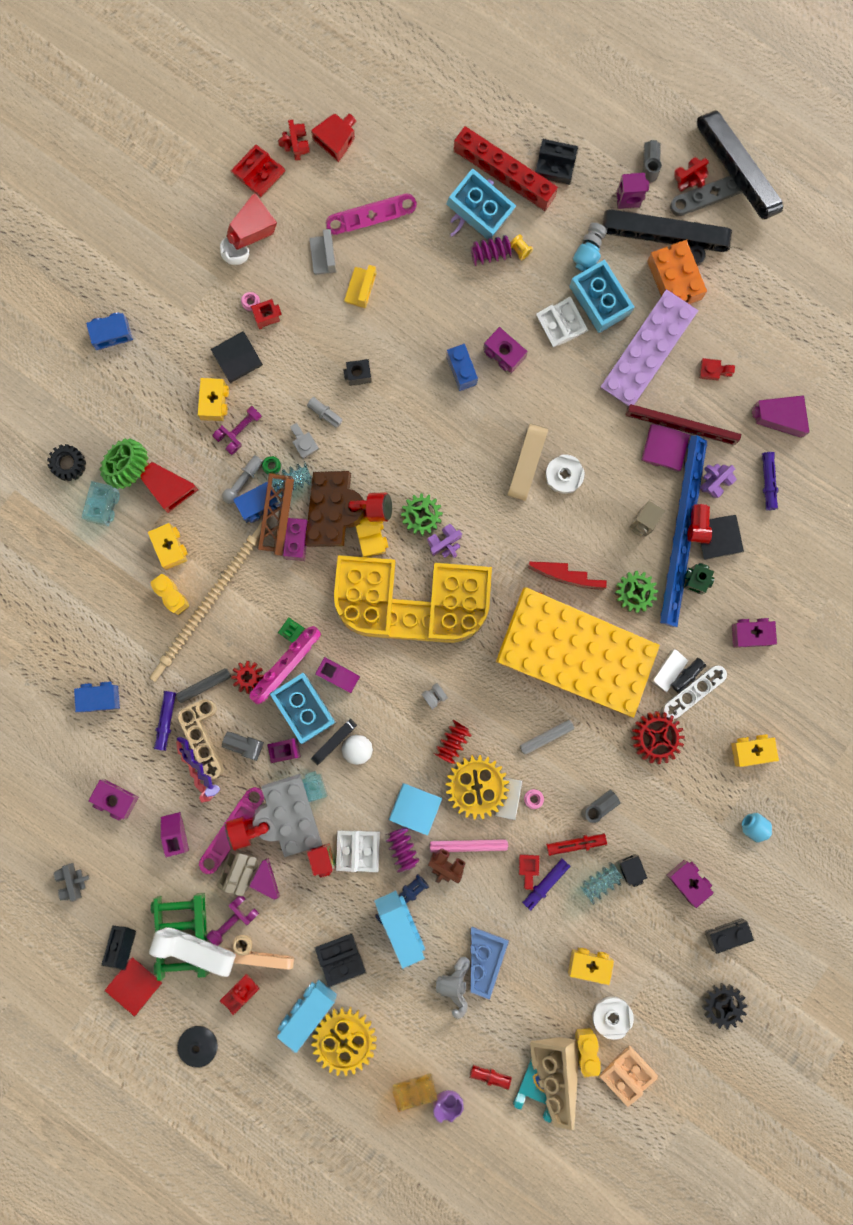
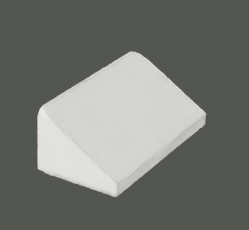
(669, 670)
(511, 804)

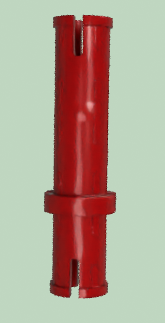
(600, 840)

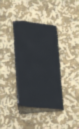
(118, 947)

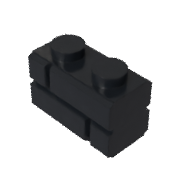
(729, 935)

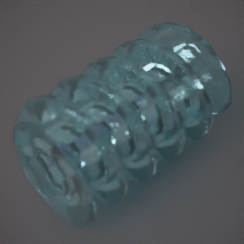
(299, 476)
(602, 882)

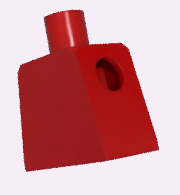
(335, 135)

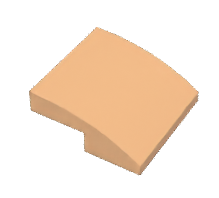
(628, 1076)

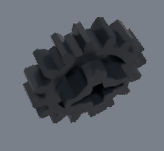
(725, 998)

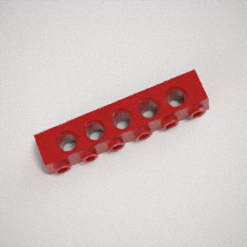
(505, 168)

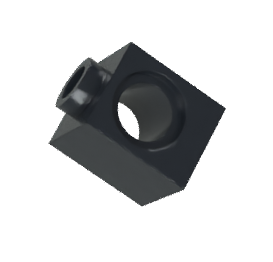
(362, 365)
(632, 870)

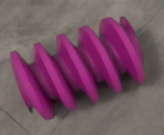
(490, 250)
(402, 849)

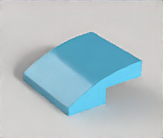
(415, 809)

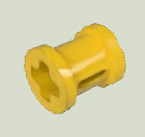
(521, 247)

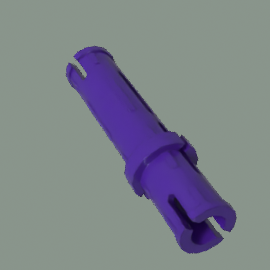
(770, 486)
(164, 721)
(546, 884)

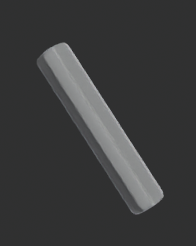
(547, 737)

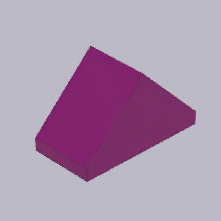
(284, 750)
(265, 881)

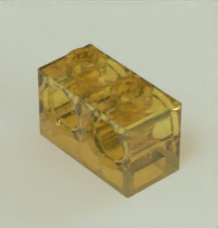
(414, 1092)

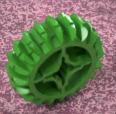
(124, 463)

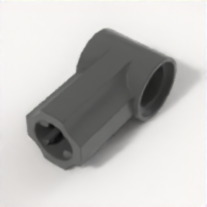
(651, 160)
(247, 747)
(602, 806)

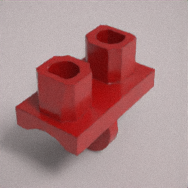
(296, 131)
(693, 176)
(239, 994)

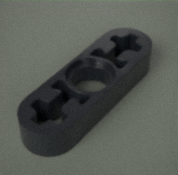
(334, 741)

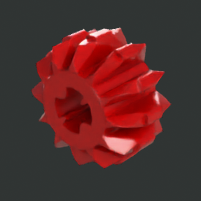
(243, 672)

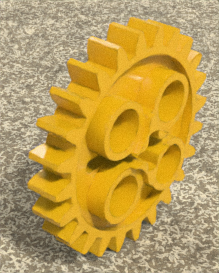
(495, 784)
(331, 1055)

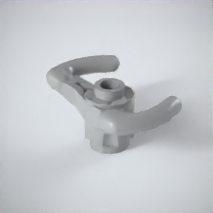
(455, 987)

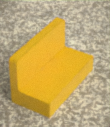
(360, 286)

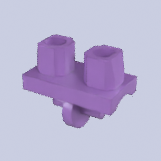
(715, 476)
(452, 536)

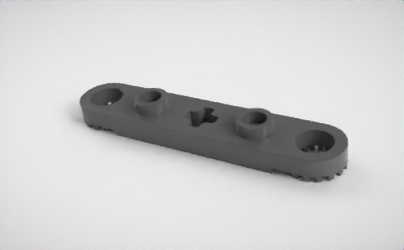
(701, 197)

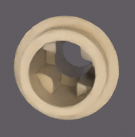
(239, 948)

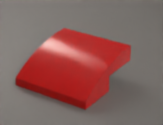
(258, 170)
(133, 987)

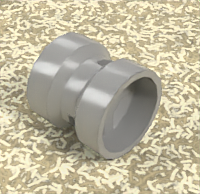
(595, 234)
(431, 699)

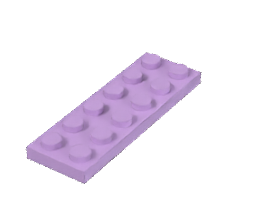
(649, 348)

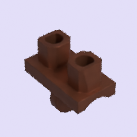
(445, 869)

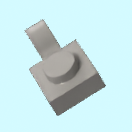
(303, 443)

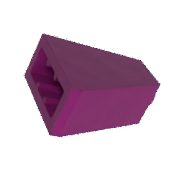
(783, 415)

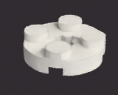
(558, 465)
(617, 1006)

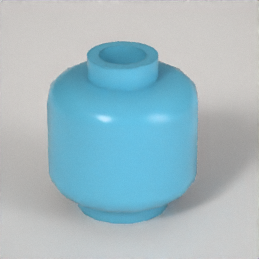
(586, 256)
(757, 827)

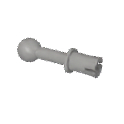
(249, 471)

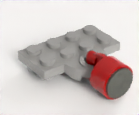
(283, 818)

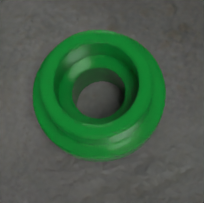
(268, 460)

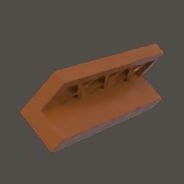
(282, 518)

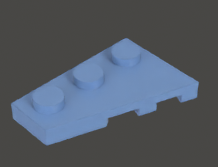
(486, 960)

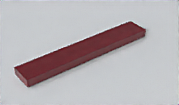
(683, 424)

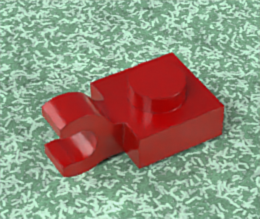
(712, 369)
(528, 867)

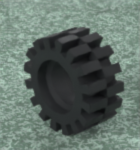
(61, 452)

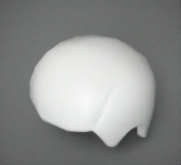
(231, 255)
(357, 749)

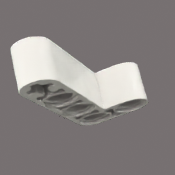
(192, 950)

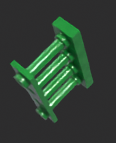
(198, 925)

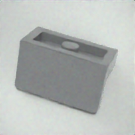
(323, 253)

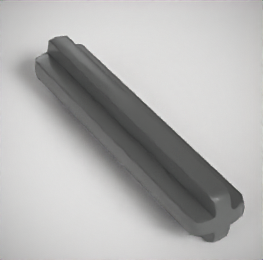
(203, 685)

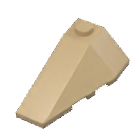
(558, 1073)

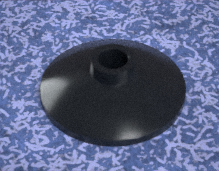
(204, 1039)

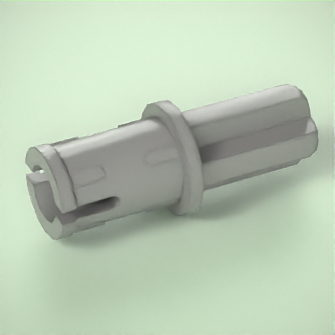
(324, 412)

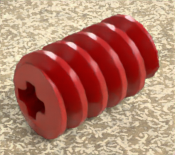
(453, 742)

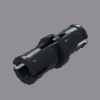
(688, 675)

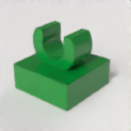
(291, 630)

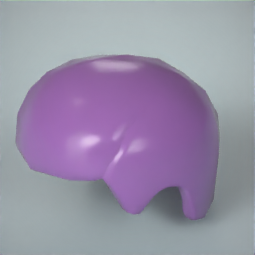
(447, 1106)

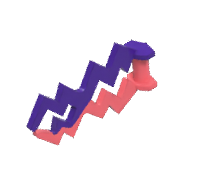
(188, 757)

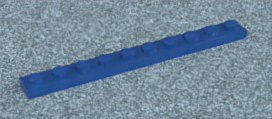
(681, 545)

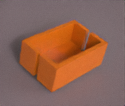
(677, 272)

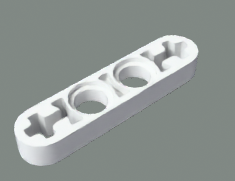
(694, 692)

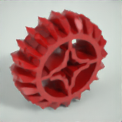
(672, 747)

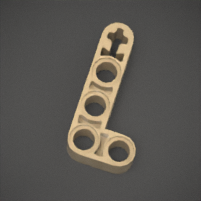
(528, 461)
(204, 741)

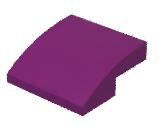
(665, 447)

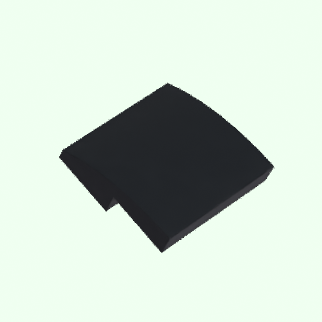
(556, 161)
(236, 357)
(725, 538)
(340, 960)

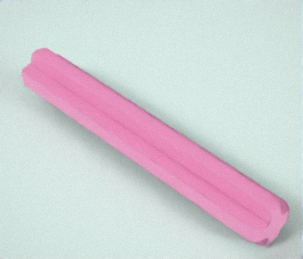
(469, 845)

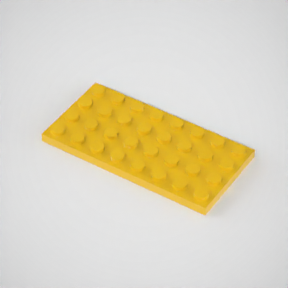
(577, 652)

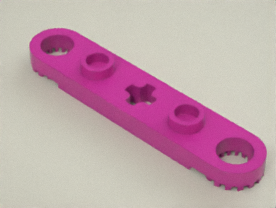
(384, 211)
(285, 665)
(220, 846)

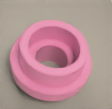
(247, 297)
(540, 799)

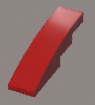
(560, 573)

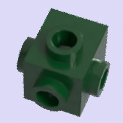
(697, 584)

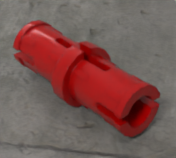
(490, 1077)

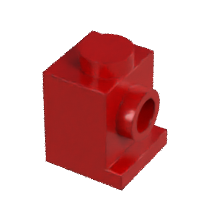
(263, 308)

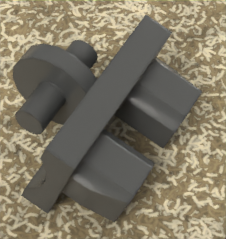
(74, 882)

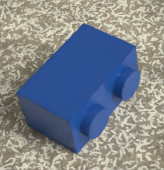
(109, 331)
(462, 367)
(252, 503)
(96, 698)

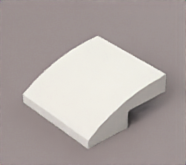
(562, 322)
(358, 851)

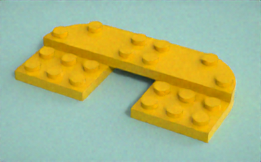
(367, 604)

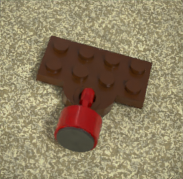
(338, 507)

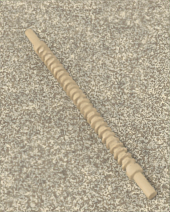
(167, 659)

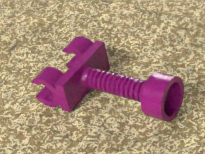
(219, 434)
(215, 937)

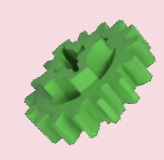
(429, 517)
(634, 585)

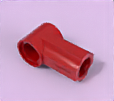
(699, 529)

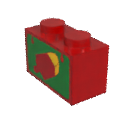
(321, 860)

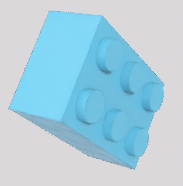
(480, 204)
(601, 296)
(302, 708)
(400, 929)
(306, 1015)

